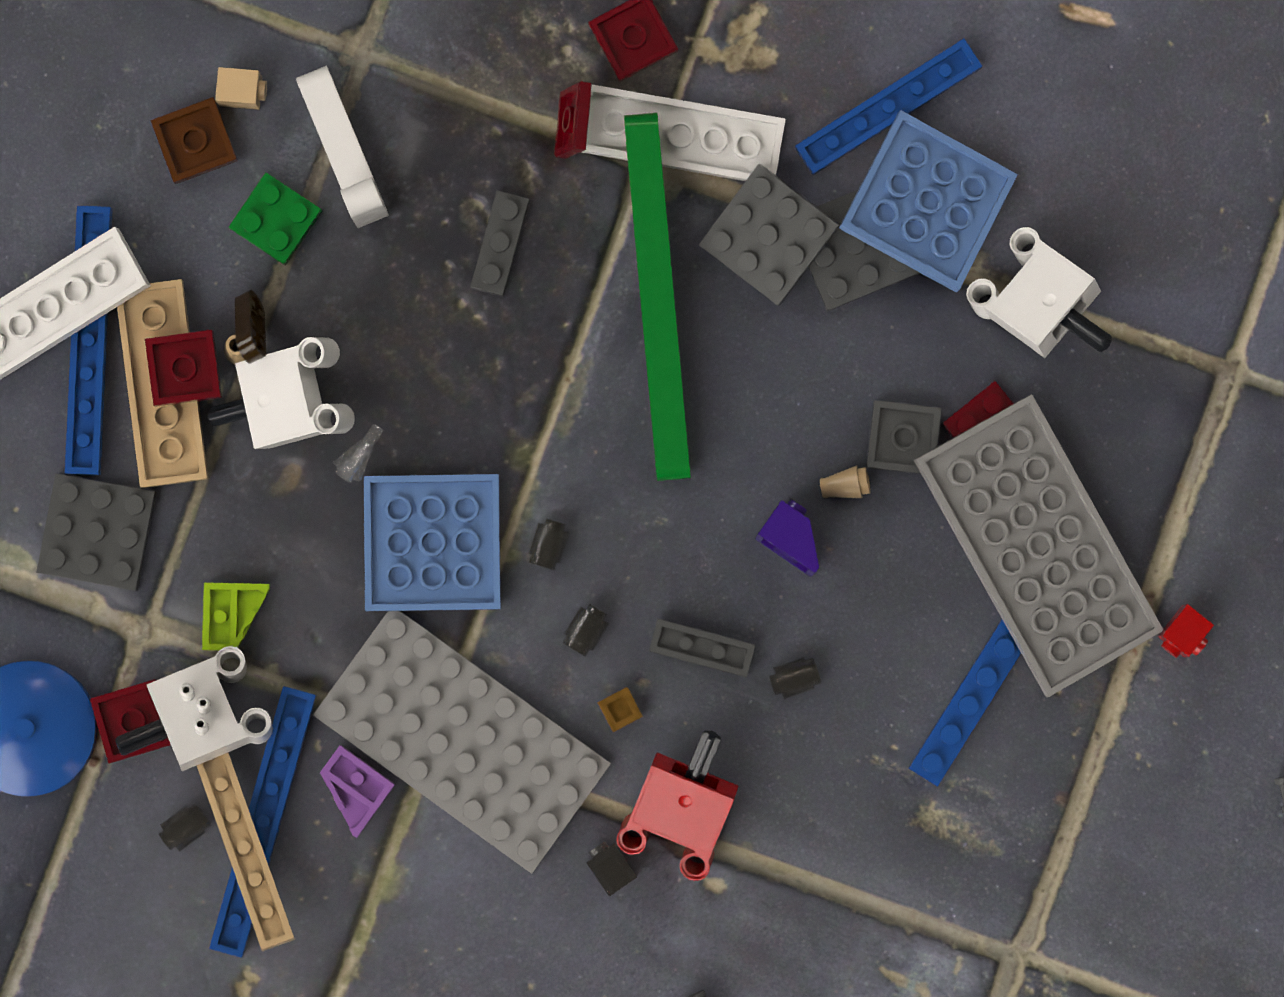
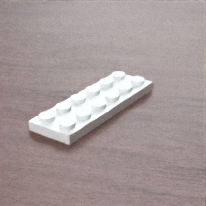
(690, 133)
(67, 298)

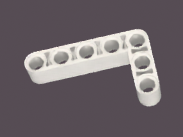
(342, 147)

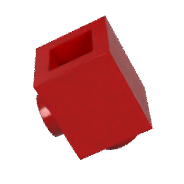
(1185, 633)

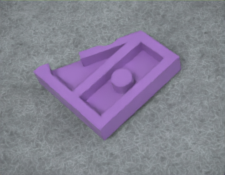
(355, 788)

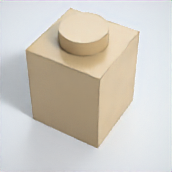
(240, 88)

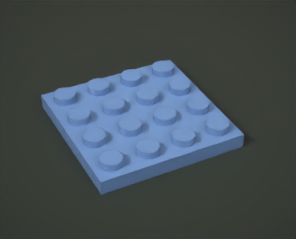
(928, 201)
(432, 542)

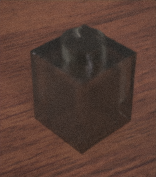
(610, 867)

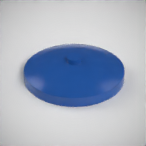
(43, 728)

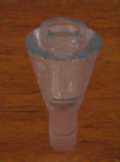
(354, 461)

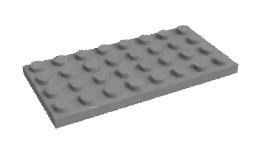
(1038, 545)
(462, 739)

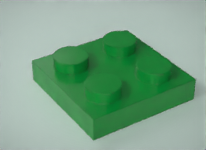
(275, 219)

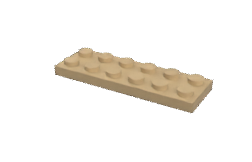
(167, 436)

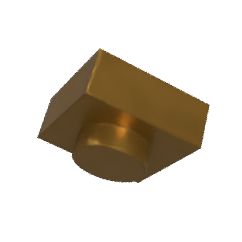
(620, 709)

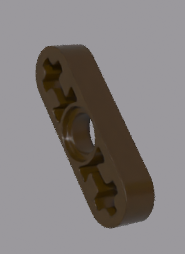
(250, 326)

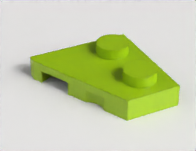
(229, 612)

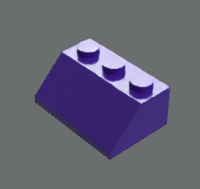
(791, 536)

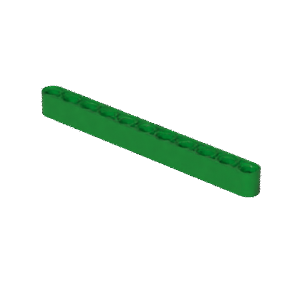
(657, 296)

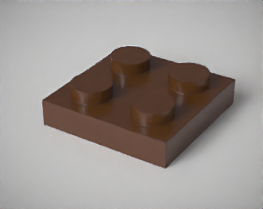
(194, 140)

